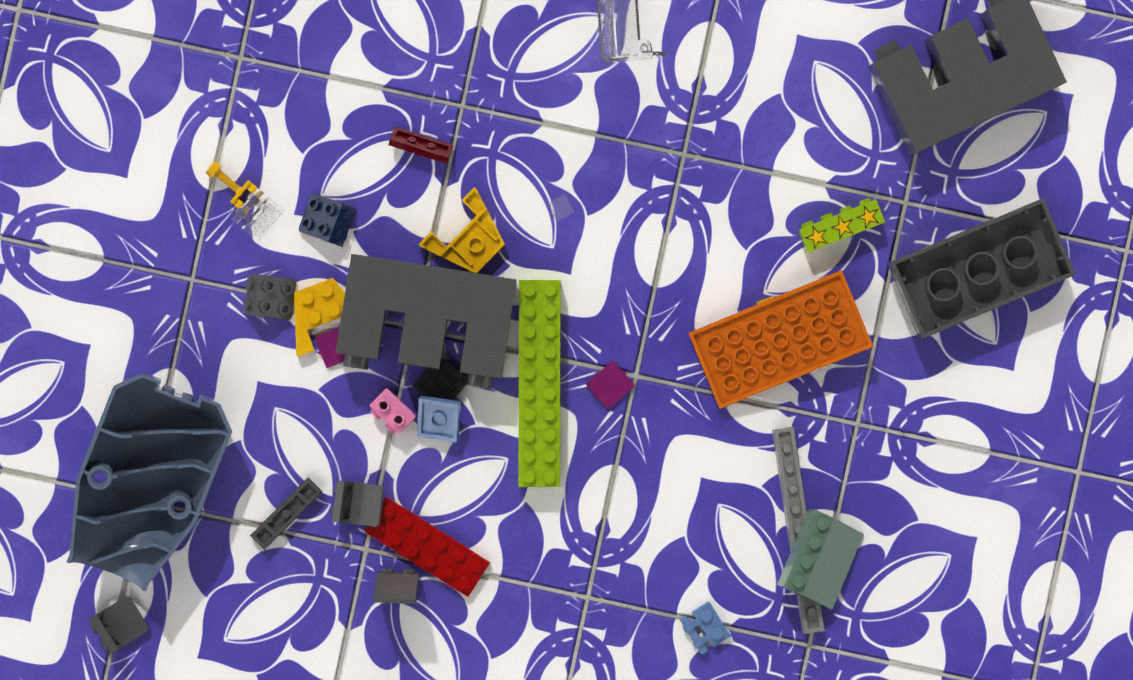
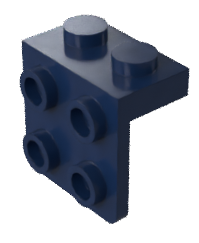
(327, 219)

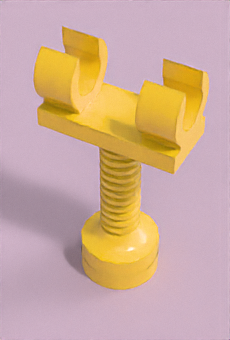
(215, 171)

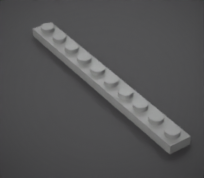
(795, 513)

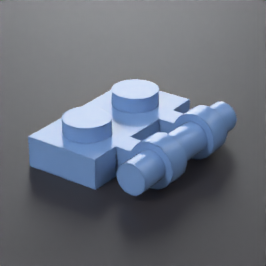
(711, 625)

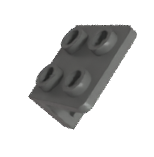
(269, 296)
(357, 503)
(119, 624)

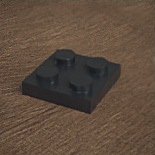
(441, 383)

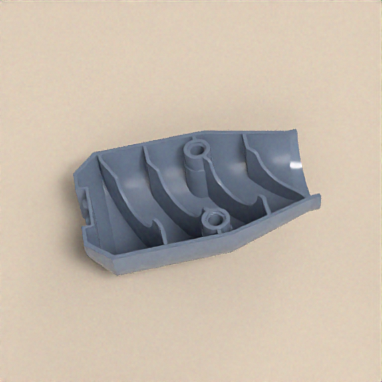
(153, 453)

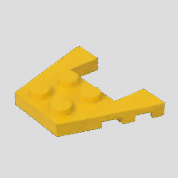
(474, 244)
(313, 308)

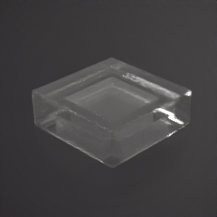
(560, 207)

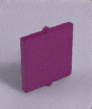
(327, 348)
(610, 384)

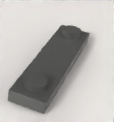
(286, 513)

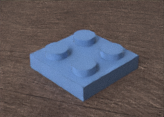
(438, 418)

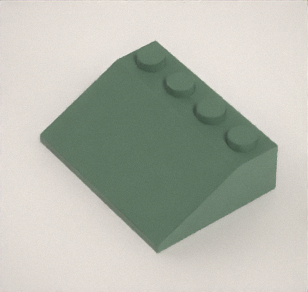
(820, 558)

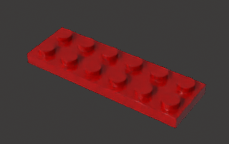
(428, 547)

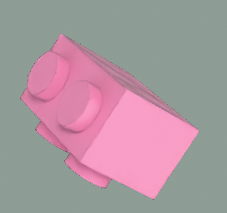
(392, 411)

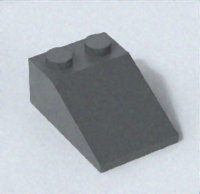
(396, 586)

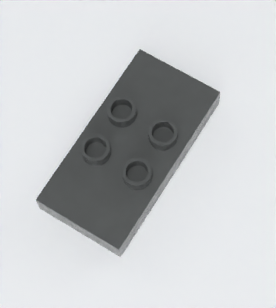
(981, 268)

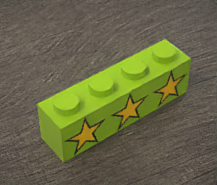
(840, 226)

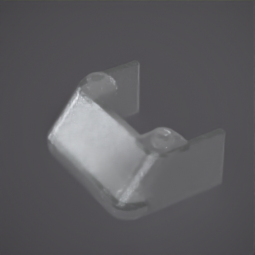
(621, 32)

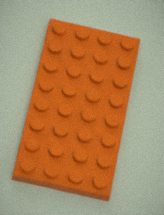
(780, 339)

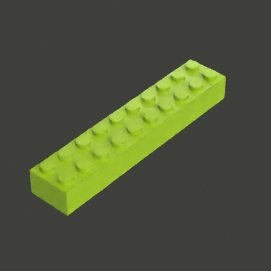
(539, 383)

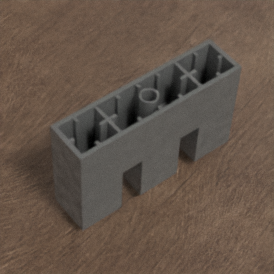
(972, 85)
(428, 300)

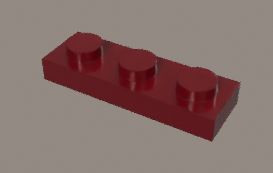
(421, 145)

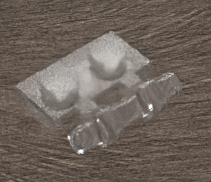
(262, 218)

